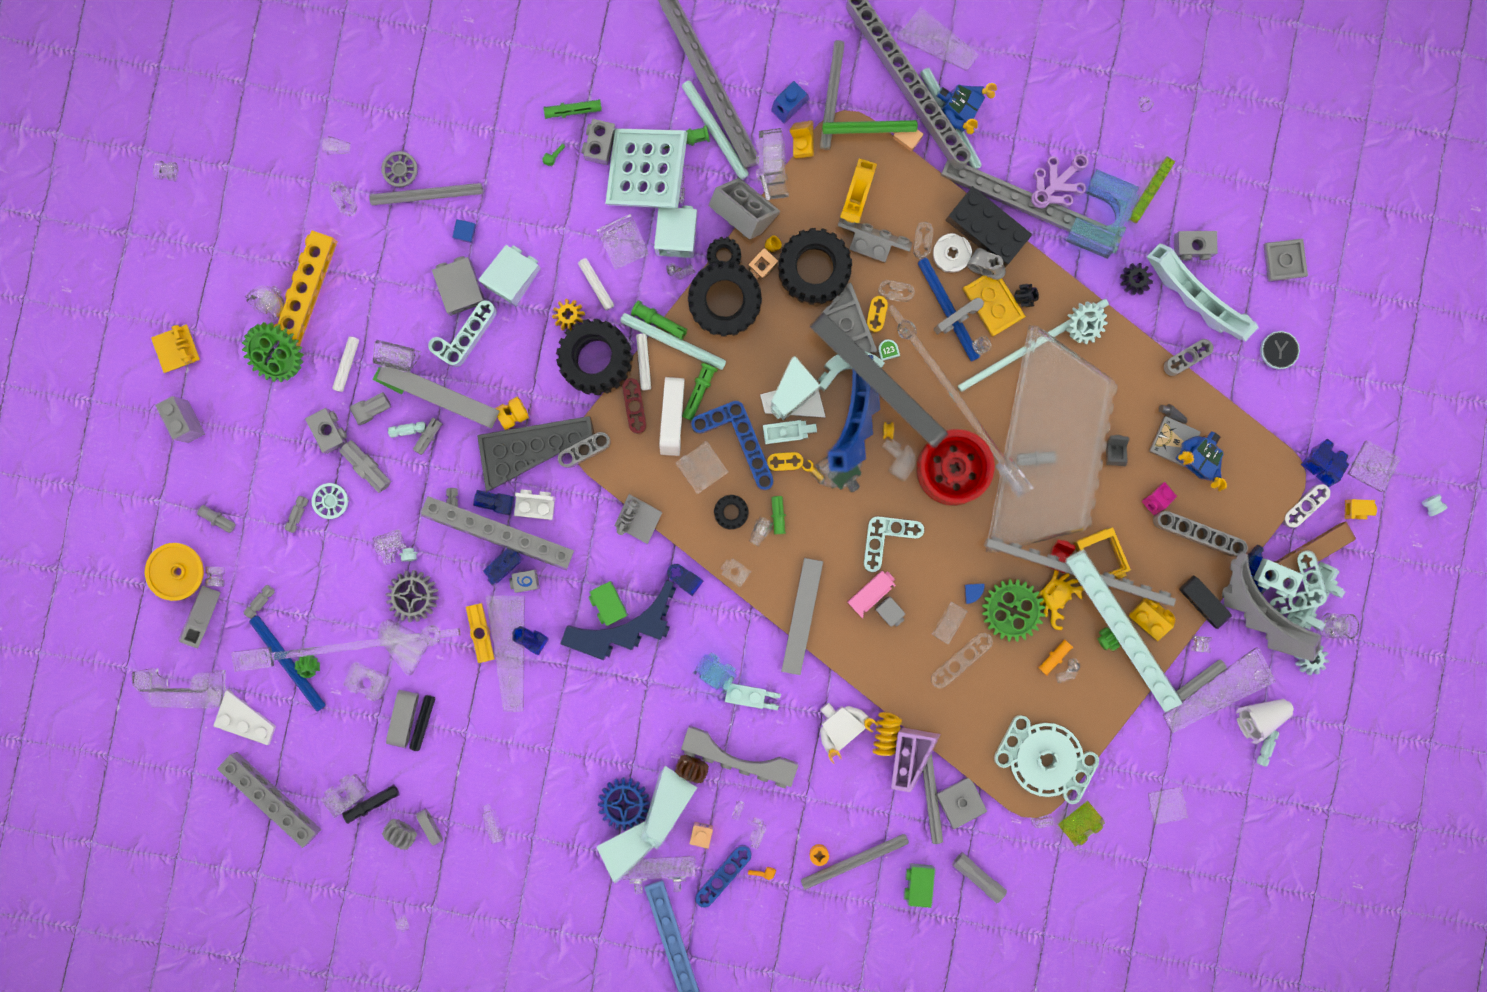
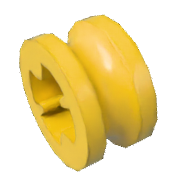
(888, 430)

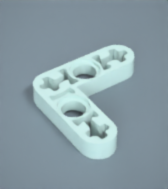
(886, 530)
(1310, 588)

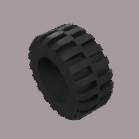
(824, 242)
(698, 298)
(581, 336)

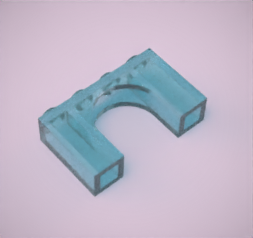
(1120, 196)

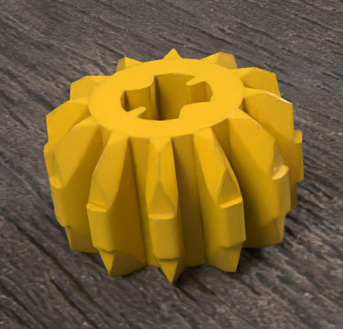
(563, 311)

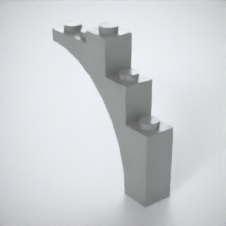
(1261, 616)

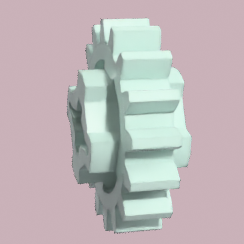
(1086, 324)

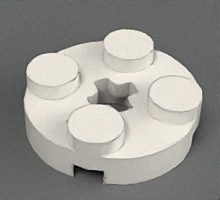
(962, 257)

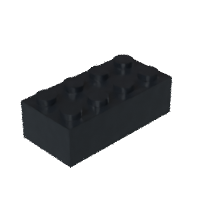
(988, 226)

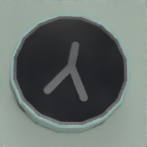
(1279, 350)

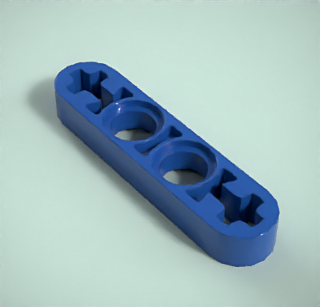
(725, 877)

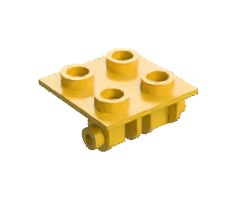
(175, 348)

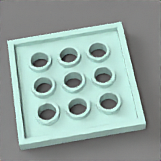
(671, 178)

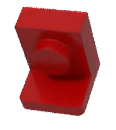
(1063, 550)

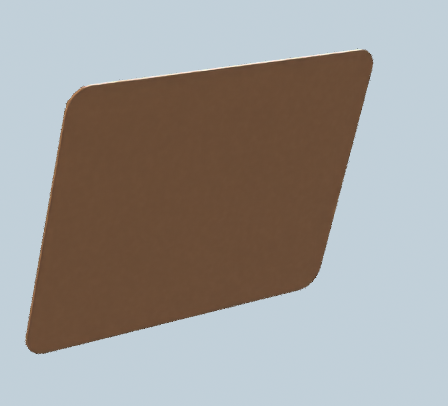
(929, 572)

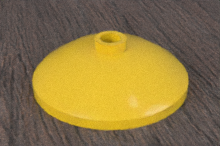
(162, 568)

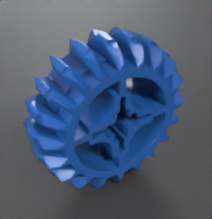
(615, 803)

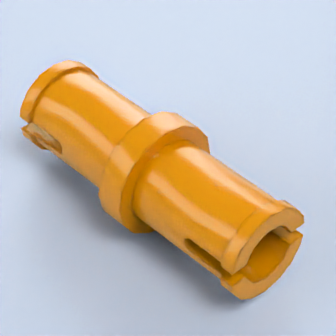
(1055, 657)

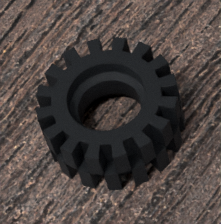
(723, 243)
(731, 500)

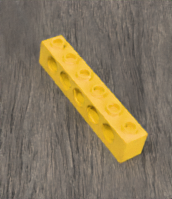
(314, 282)

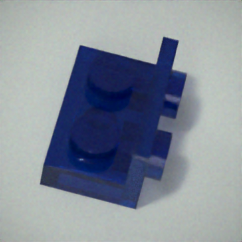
(502, 566)

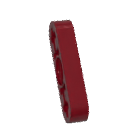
(627, 401)

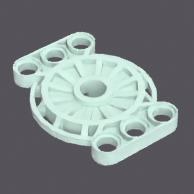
(1041, 742)

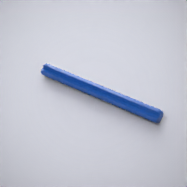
(947, 307)
(289, 666)

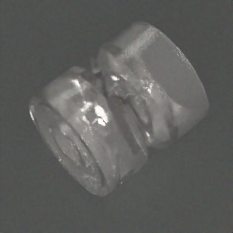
(1340, 626)

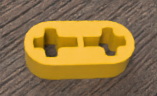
(881, 315)
(786, 466)

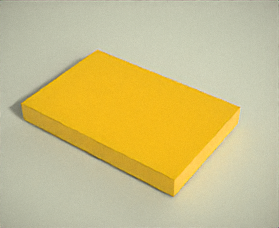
(999, 306)

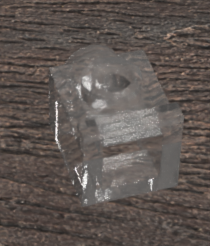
(740, 577)

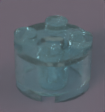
(715, 673)

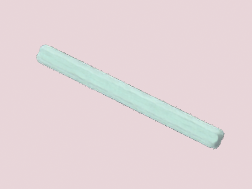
(934, 88)
(714, 129)
(673, 341)

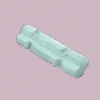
(406, 429)
(1267, 749)

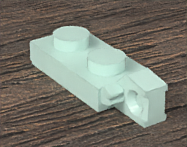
(787, 431)

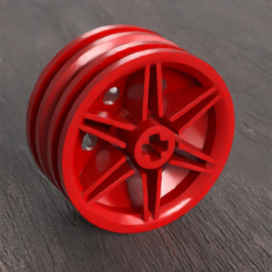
(982, 466)

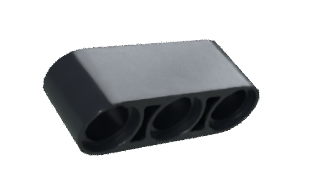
(1205, 602)

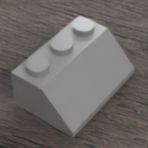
(743, 207)

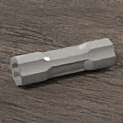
(979, 877)

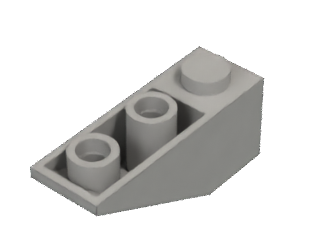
(199, 617)

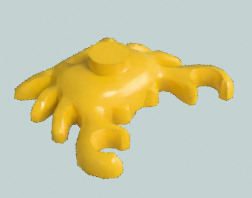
(1057, 594)

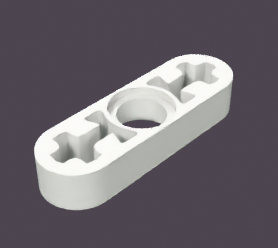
(1314, 506)

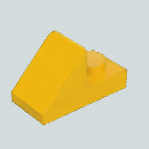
(802, 139)

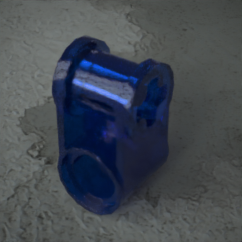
(687, 580)

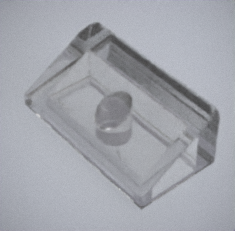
(949, 622)

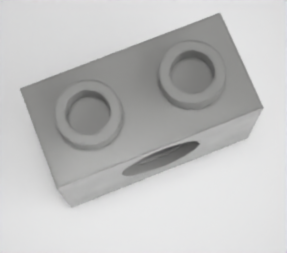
(1205, 239)
(317, 424)

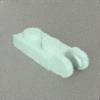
(750, 696)

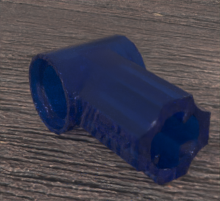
(497, 502)
(531, 640)

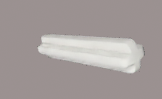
(595, 284)
(643, 359)
(345, 364)

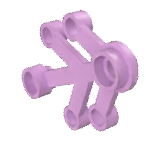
(1057, 183)

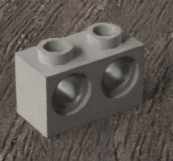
(603, 142)

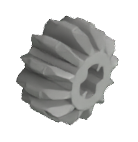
(399, 834)

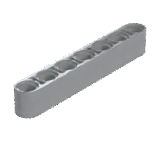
(439, 395)

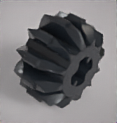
(1142, 285)

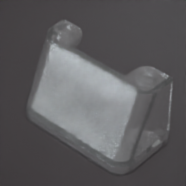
(205, 691)

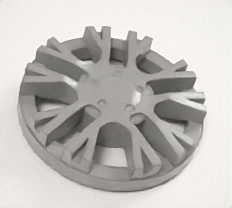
(399, 169)

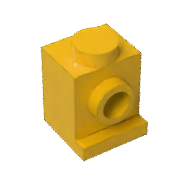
(1360, 509)

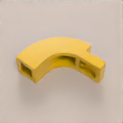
(858, 191)

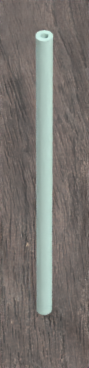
(1014, 356)

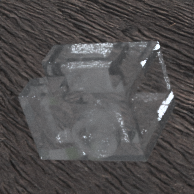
(388, 545)

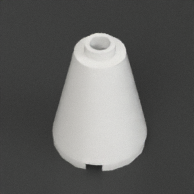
(1263, 718)

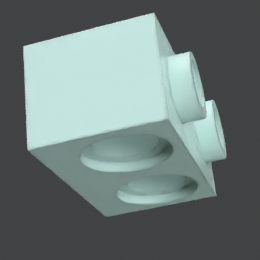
(1279, 573)

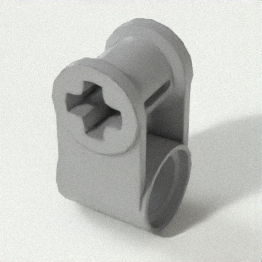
(987, 264)

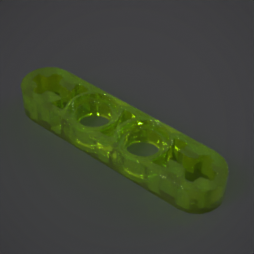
(1151, 189)

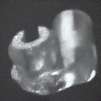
(1071, 672)

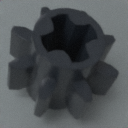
(1026, 295)

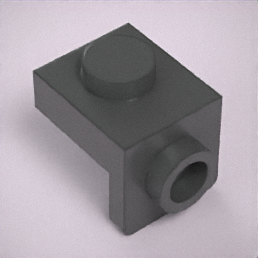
(1117, 450)

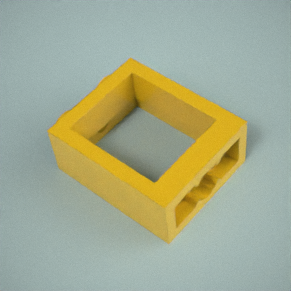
(1111, 535)

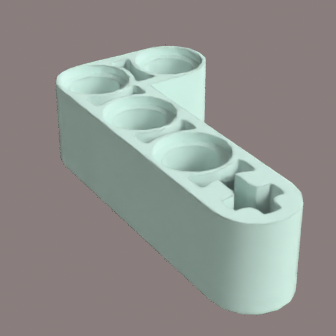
(466, 331)

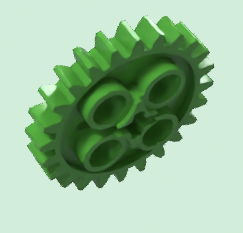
(260, 344)
(1020, 594)

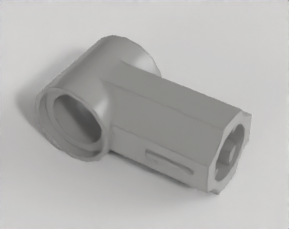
(366, 410)

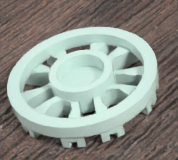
(330, 501)

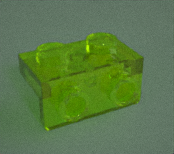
(1082, 824)

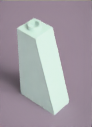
(667, 804)
(623, 852)

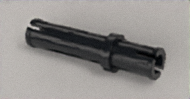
(366, 806)

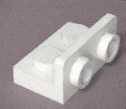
(534, 506)

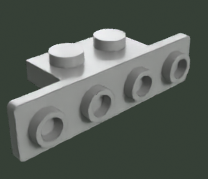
(873, 241)

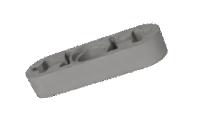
(1185, 364)

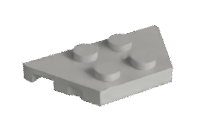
(849, 317)

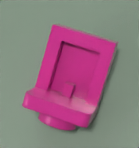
(1159, 499)

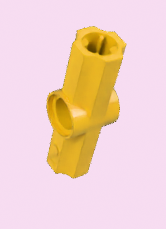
(483, 645)

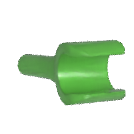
(550, 159)

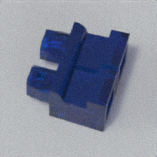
(1326, 463)

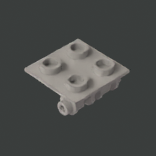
(637, 519)

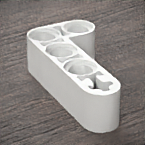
(672, 416)

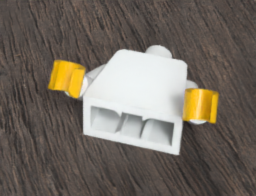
(842, 727)

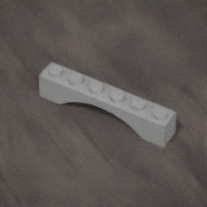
(777, 769)

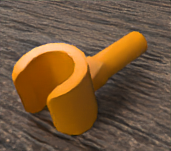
(768, 874)

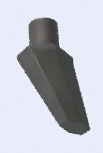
(1173, 413)

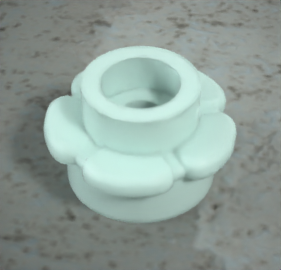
(408, 555)

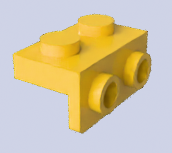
(1153, 618)

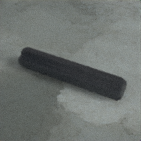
(422, 723)

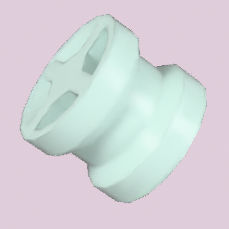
(1434, 505)

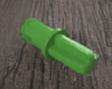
(778, 515)

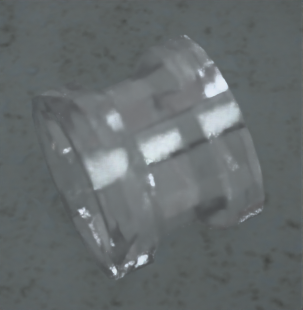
(1201, 644)

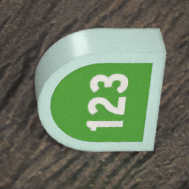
(888, 349)

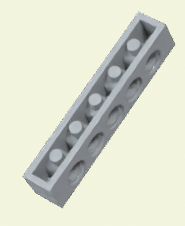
(269, 799)

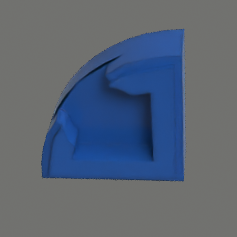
(973, 592)

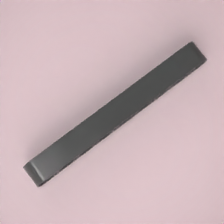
(879, 380)

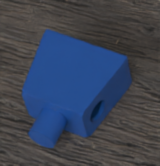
(790, 101)

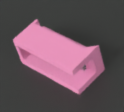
(872, 592)

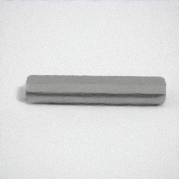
(1201, 679)

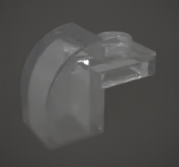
(904, 459)

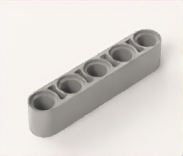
(1209, 533)

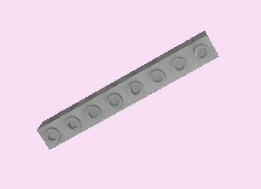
(496, 533)

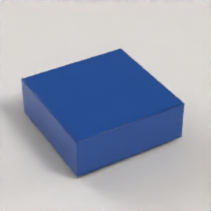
(464, 230)

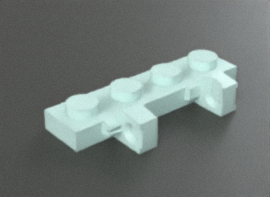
(1307, 617)

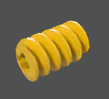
(889, 734)

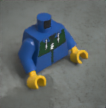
(963, 104)
(1203, 459)

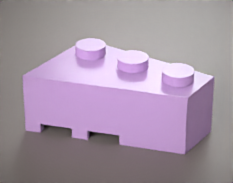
(911, 757)

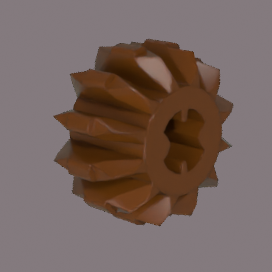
(691, 769)

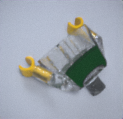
(835, 478)

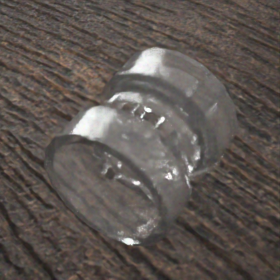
(165, 170)
(214, 580)

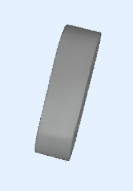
(429, 827)

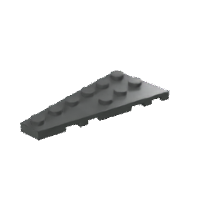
(520, 449)

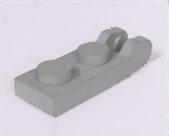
(960, 315)

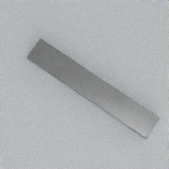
(802, 616)

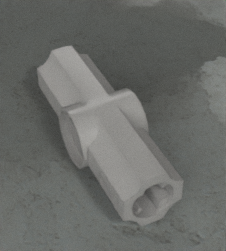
(365, 466)

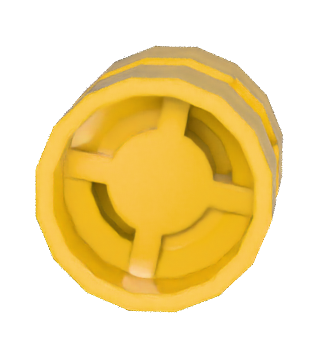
(518, 413)

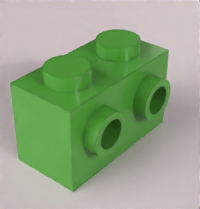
(608, 603)
(920, 885)

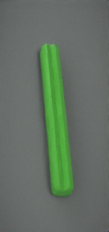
(869, 127)

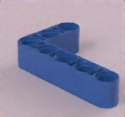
(742, 437)

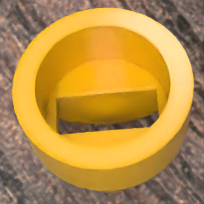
(773, 244)

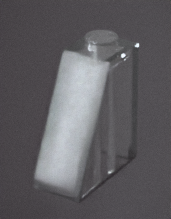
(405, 654)

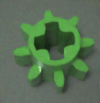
(1108, 640)
(307, 666)

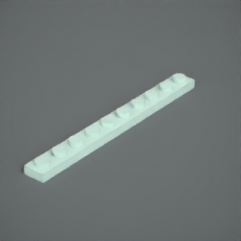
(1123, 630)

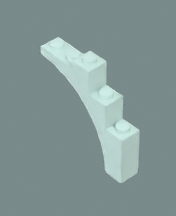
(1197, 296)

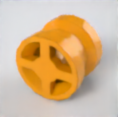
(819, 851)

